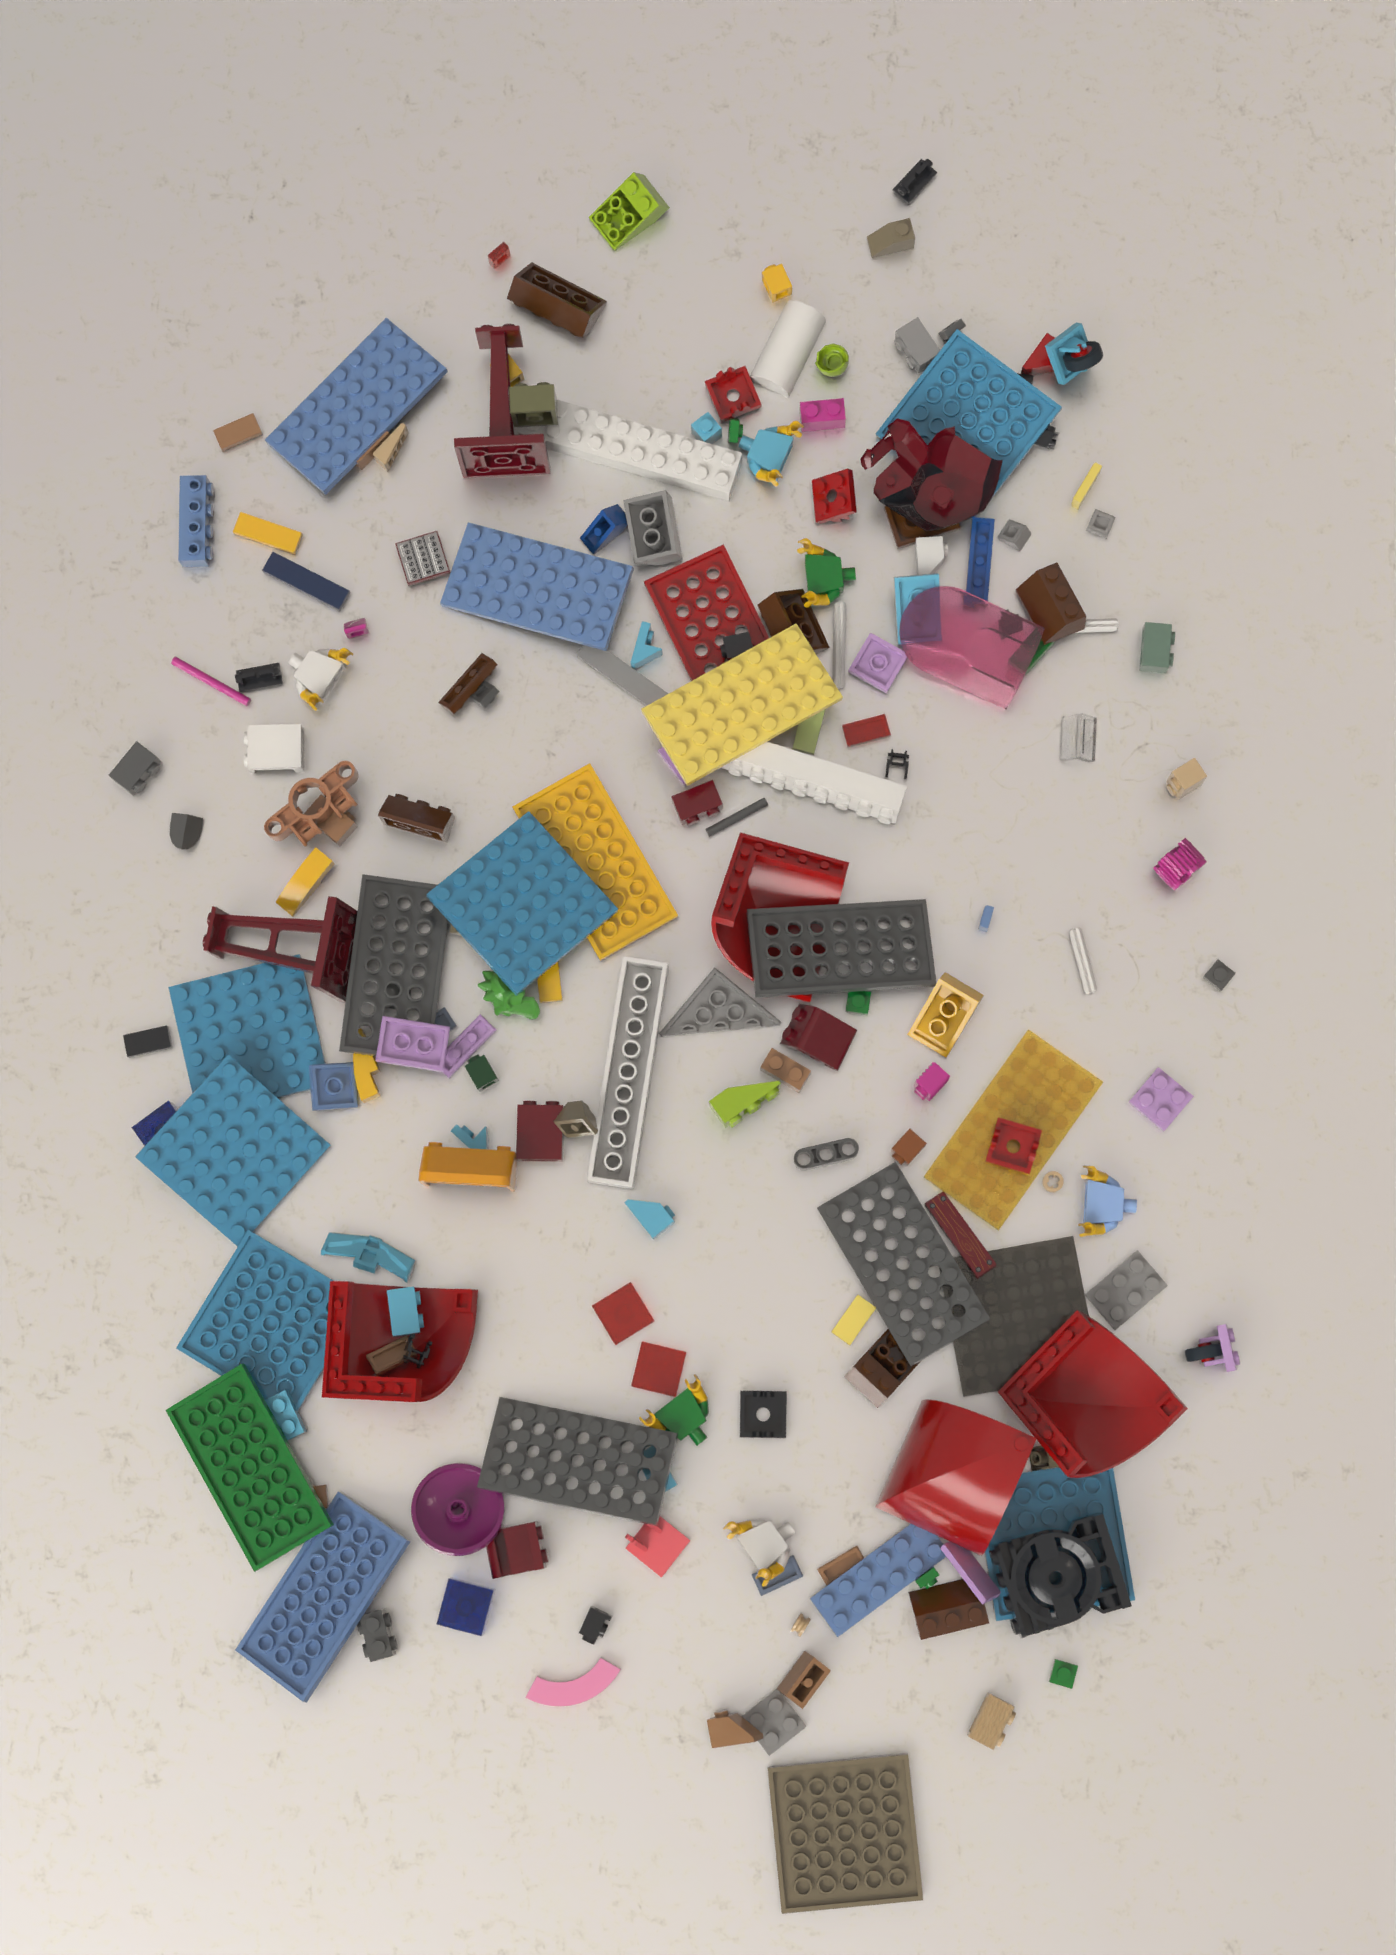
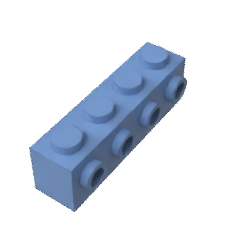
(195, 520)

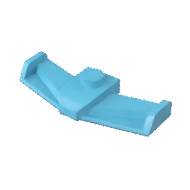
(369, 1253)

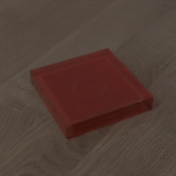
(623, 1313)
(658, 1369)

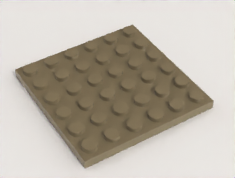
(845, 1833)

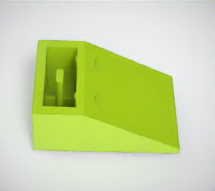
(628, 210)
(739, 1100)

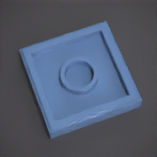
(333, 1086)

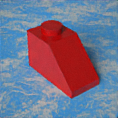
(1039, 360)

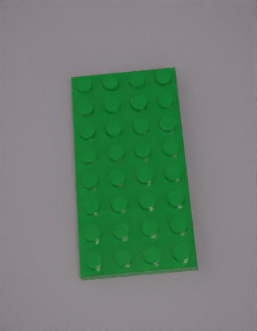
(249, 1467)

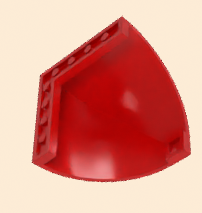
(771, 877)
(362, 1324)
(1090, 1398)
(956, 1474)

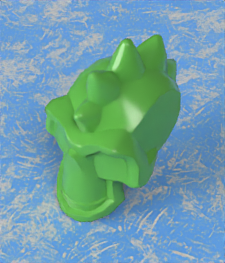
(504, 1000)

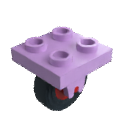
(1207, 1351)

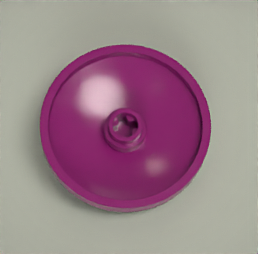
(454, 1513)

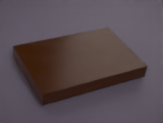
(907, 532)

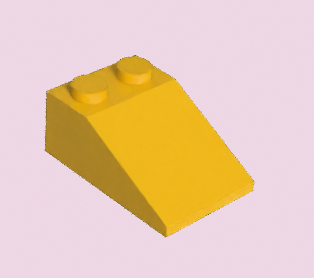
(945, 1014)

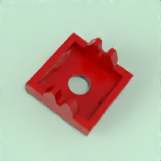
(732, 379)
(844, 503)
(1026, 1136)

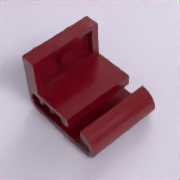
(818, 1035)
(517, 1550)

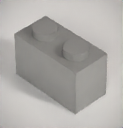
(916, 344)

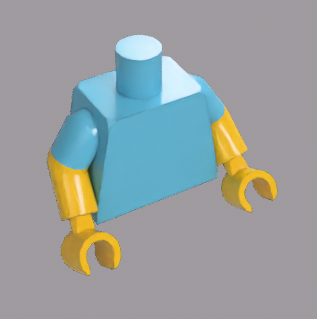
(770, 450)

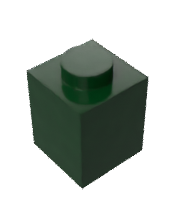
(481, 1072)

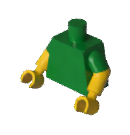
(823, 574)
(683, 1414)

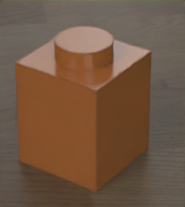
(907, 1147)

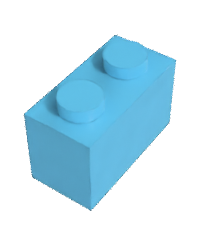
(404, 1311)

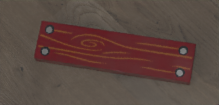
(960, 1235)

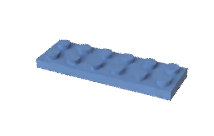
(878, 1577)

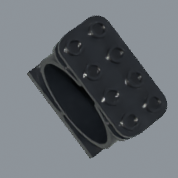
(1015, 1555)

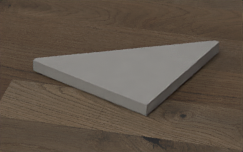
(718, 1007)

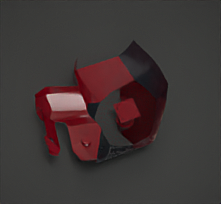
(935, 481)

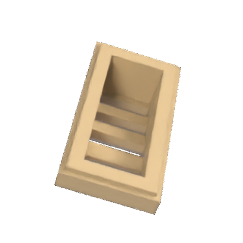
(388, 450)

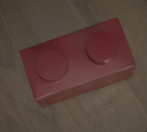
(697, 803)

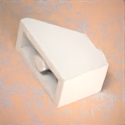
(930, 554)

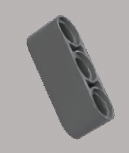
(814, 1154)

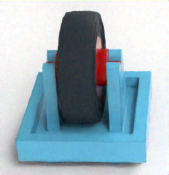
(1072, 353)

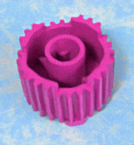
(1179, 864)

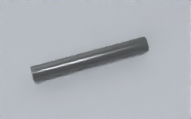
(736, 817)

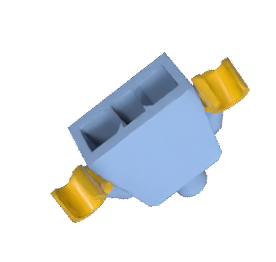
(1103, 1203)

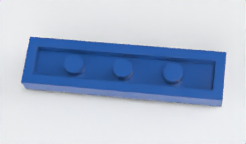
(980, 557)

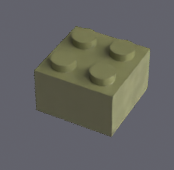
(533, 405)

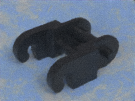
(898, 755)
(409, 1349)

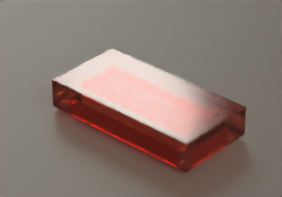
(866, 730)

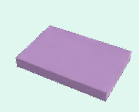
(412, 1044)

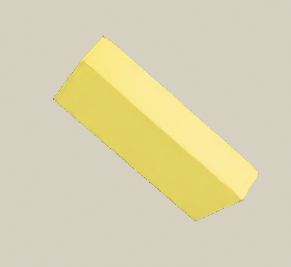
(1086, 485)
(853, 1319)

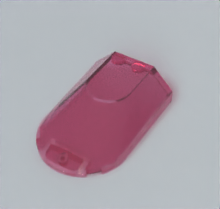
(969, 642)

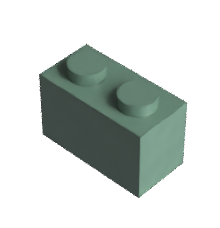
(1156, 647)

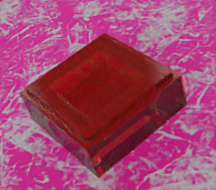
(499, 255)

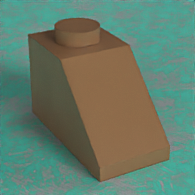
(731, 1729)

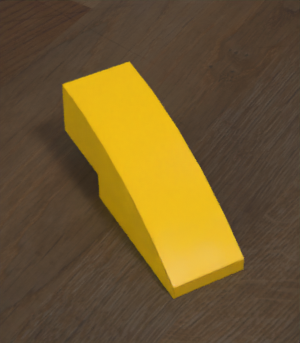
(304, 881)
(364, 1069)

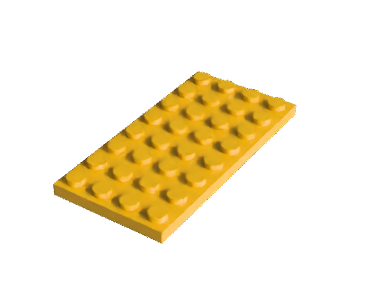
(597, 839)

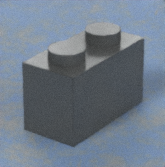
(135, 768)

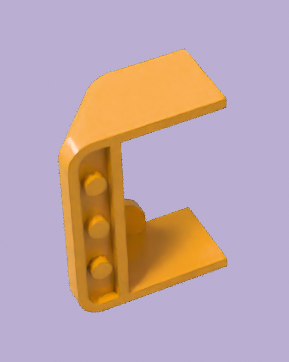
(468, 1166)

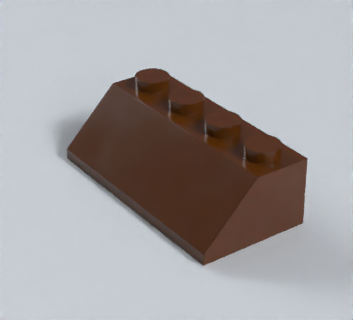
(556, 299)

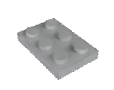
(1126, 1290)

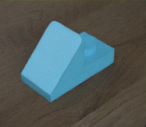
(642, 652)
(464, 1134)

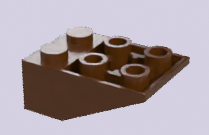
(880, 1370)

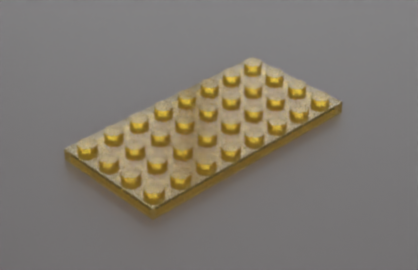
(1032, 1088)

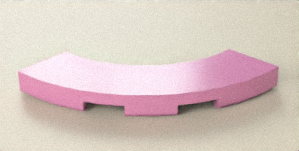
(576, 1690)

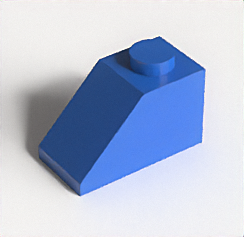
(604, 528)

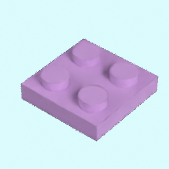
(878, 663)
(1161, 1099)

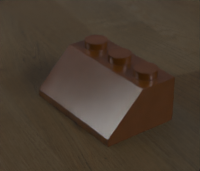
(1051, 603)
(786, 609)
(417, 817)
(946, 1609)

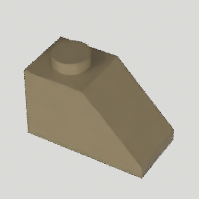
(892, 238)
(576, 1120)

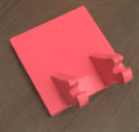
(657, 1545)

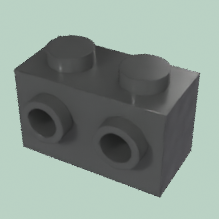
(377, 1635)

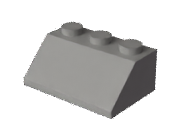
(653, 529)

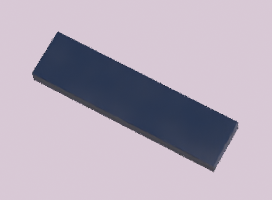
(306, 581)

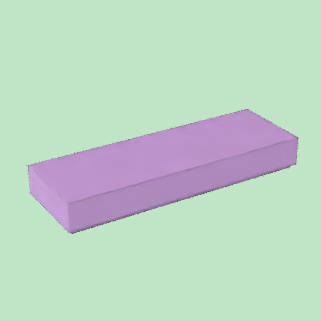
(467, 1044)
(971, 1572)

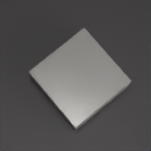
(1100, 523)

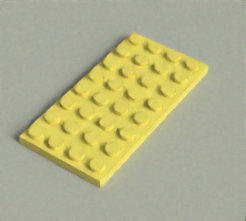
(741, 704)

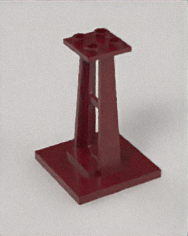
(501, 451)
(334, 949)

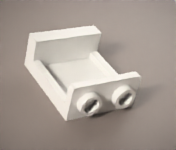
(274, 747)

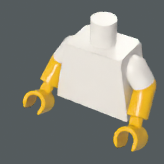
(318, 673)
(763, 1545)

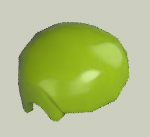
(832, 360)

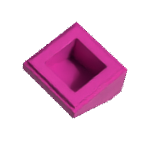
(356, 628)

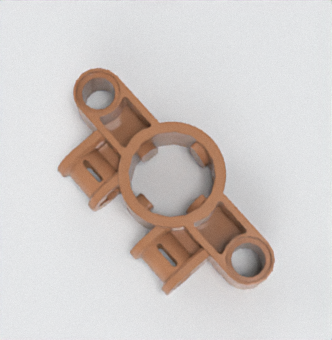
(337, 799)

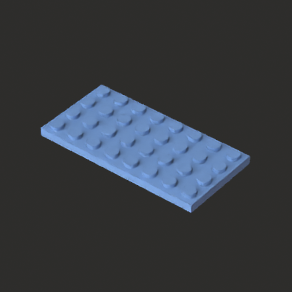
(356, 405)
(537, 586)
(322, 1598)

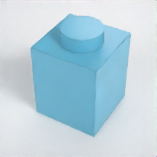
(706, 429)

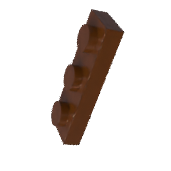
(468, 683)

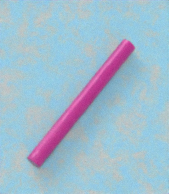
(211, 681)

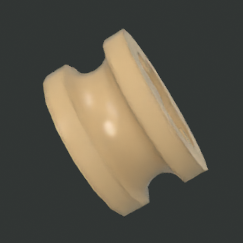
(1045, 1180)
(800, 1624)

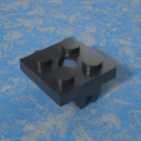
(749, 1423)

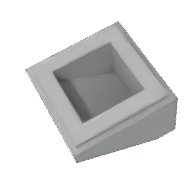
(1015, 534)

